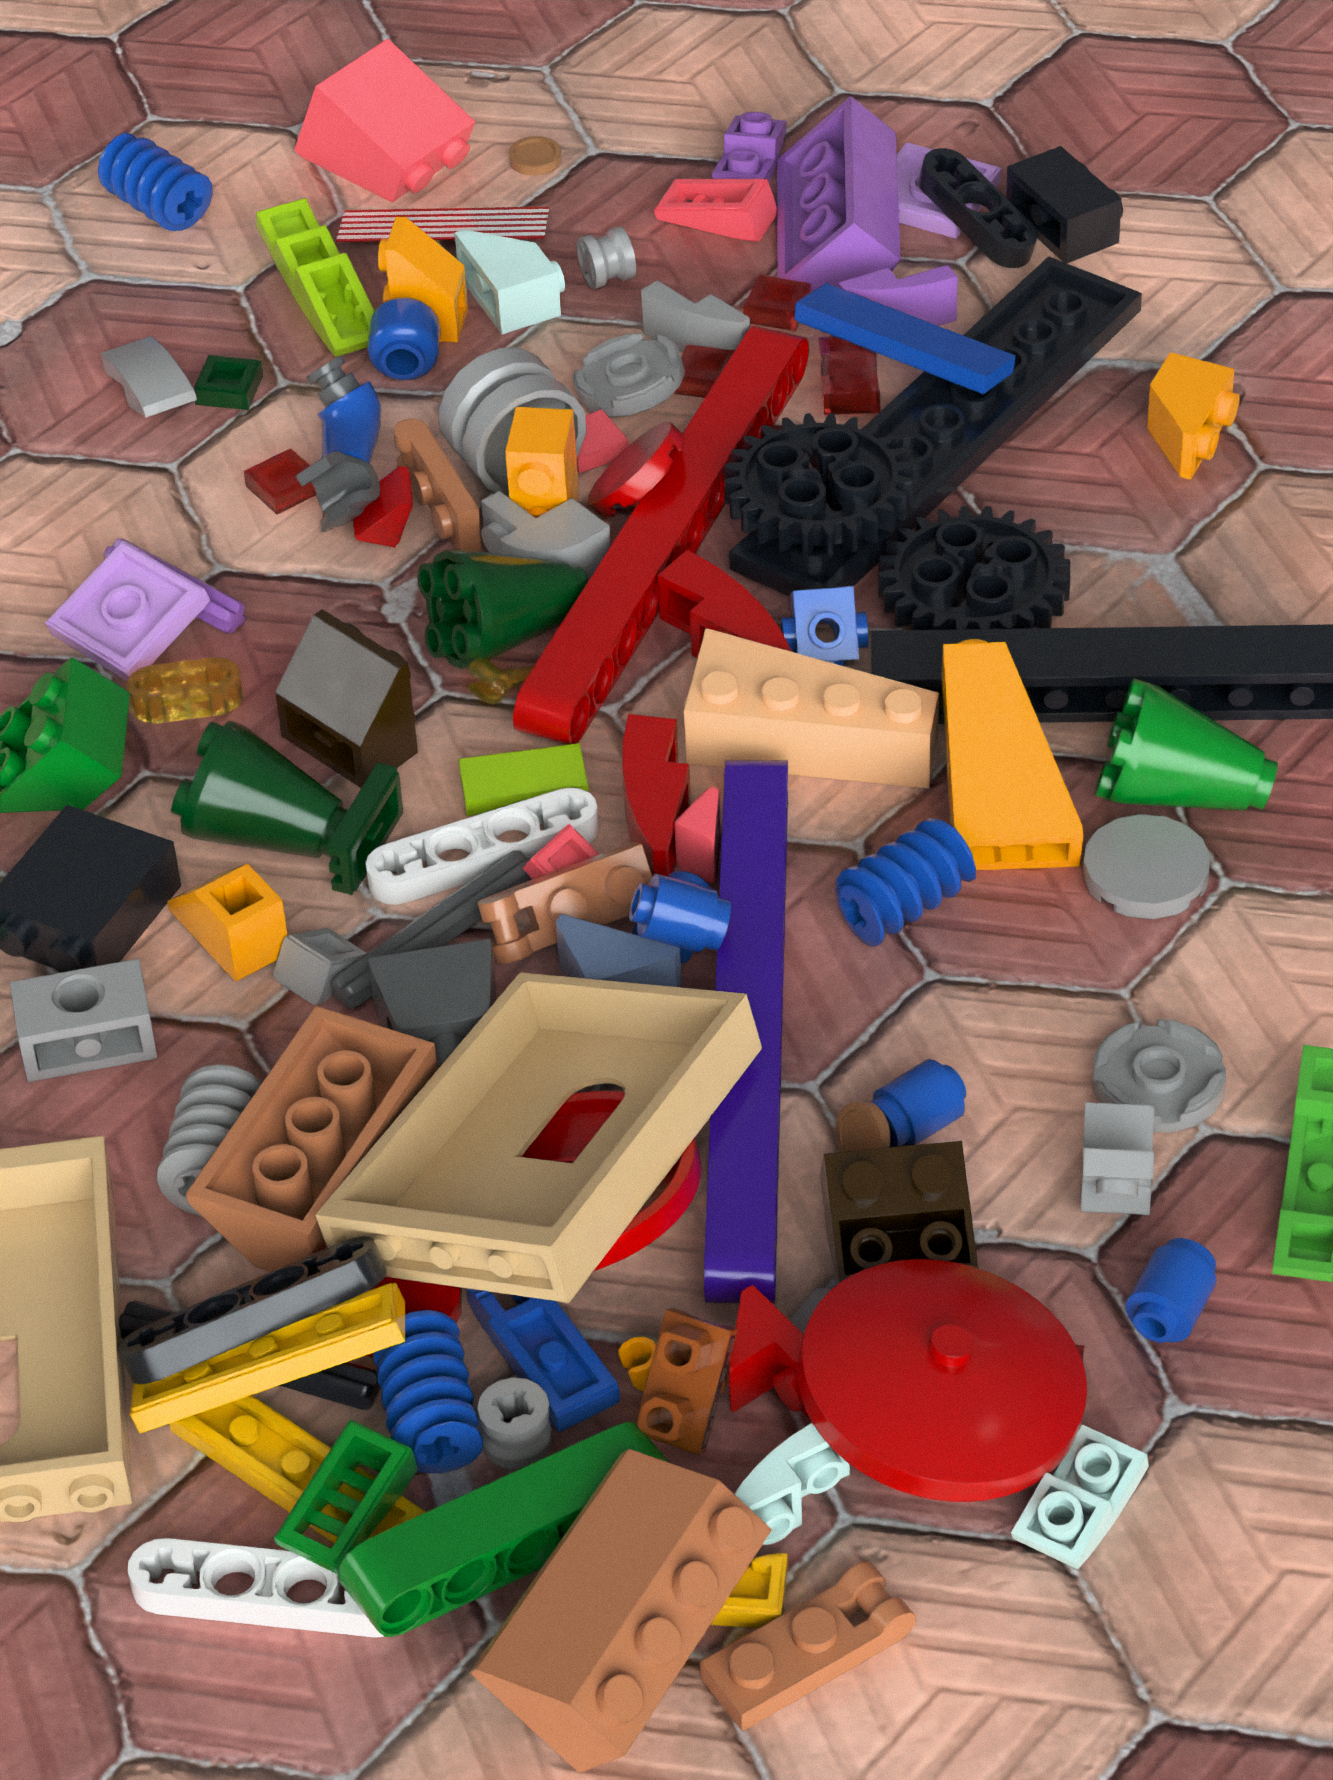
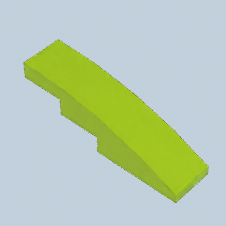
(317, 275)

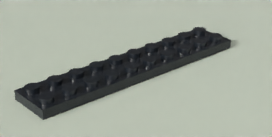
(1053, 329)

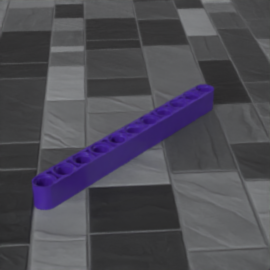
(751, 962)

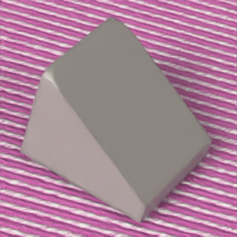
(312, 960)

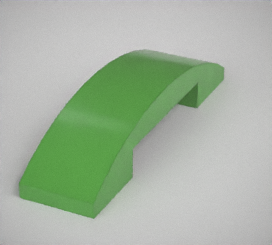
(1306, 1212)

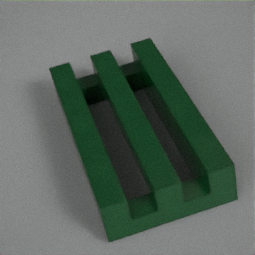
(365, 827)

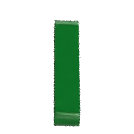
(481, 1536)

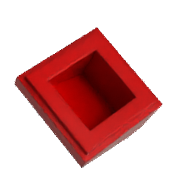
(387, 516)

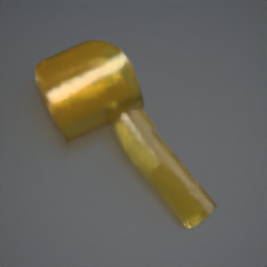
(494, 682)

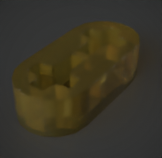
(185, 690)

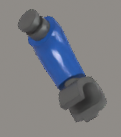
(350, 431)

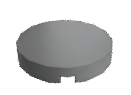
(629, 374)
(1146, 866)
(1161, 1067)

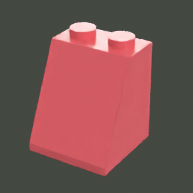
(384, 125)

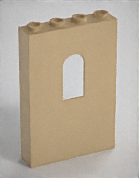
(449, 1176)
(65, 1314)

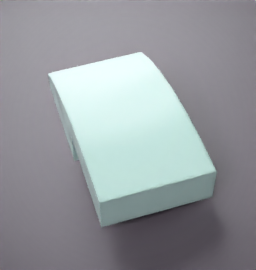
(786, 1475)
(1082, 1498)

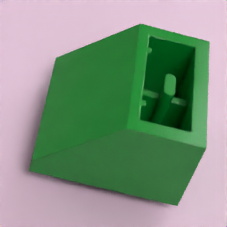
(62, 741)

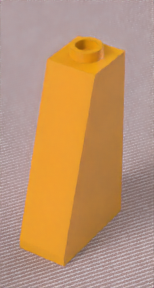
(999, 765)

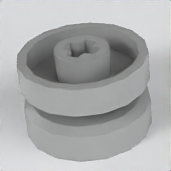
(482, 404)

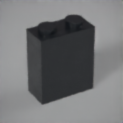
(85, 892)

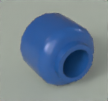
(404, 338)

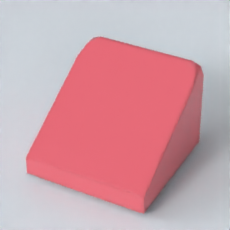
(699, 836)

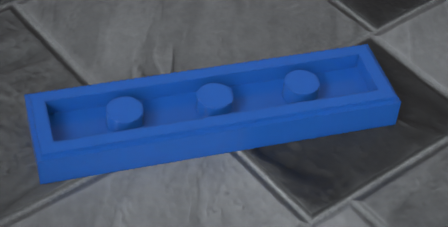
(904, 338)

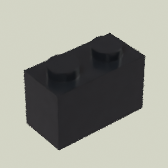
(1065, 204)

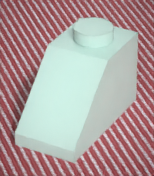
(510, 279)

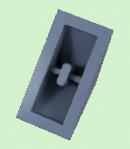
(614, 955)

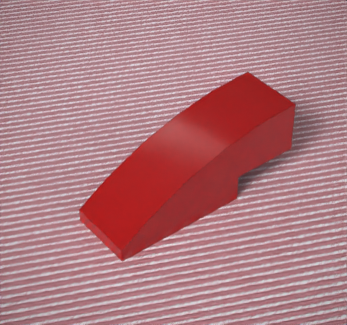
(703, 596)
(654, 788)

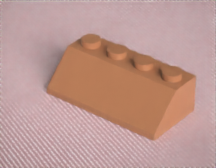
(306, 1133)
(620, 1607)

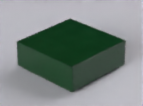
(228, 382)

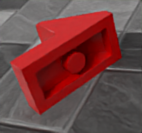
(764, 1353)

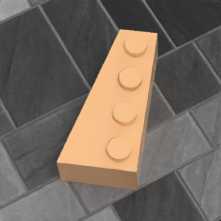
(808, 711)

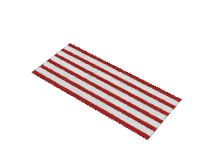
(444, 222)

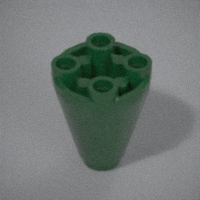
(493, 601)
(254, 797)

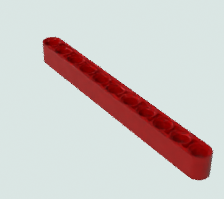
(673, 517)

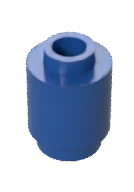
(680, 914)
(921, 1102)
(1172, 1291)

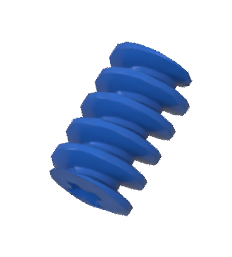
(154, 182)
(904, 880)
(430, 1394)

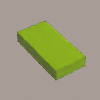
(519, 775)

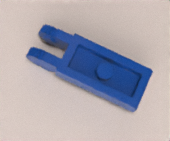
(549, 1351)

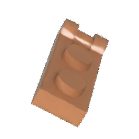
(438, 485)
(589, 890)
(806, 1647)

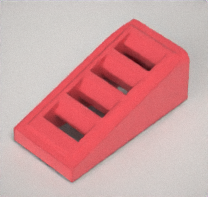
(720, 206)

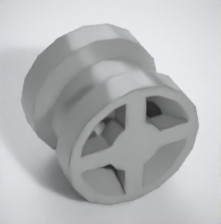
(606, 257)
(528, 1434)

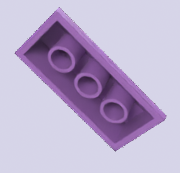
(839, 200)

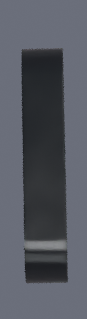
(1001, 233)

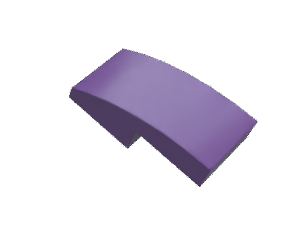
(751, 147)
(923, 295)

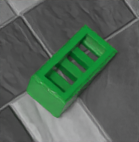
(353, 1447)

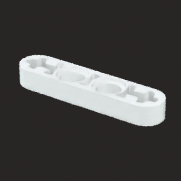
(479, 838)
(261, 1604)

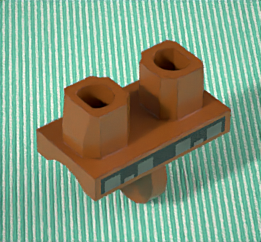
(685, 1380)

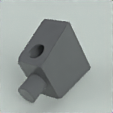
(434, 992)

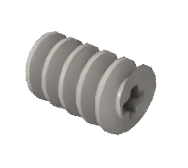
(203, 1116)

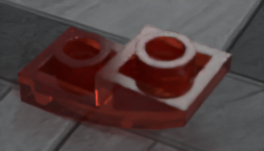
(848, 377)

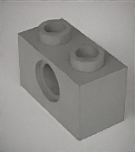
(83, 1020)

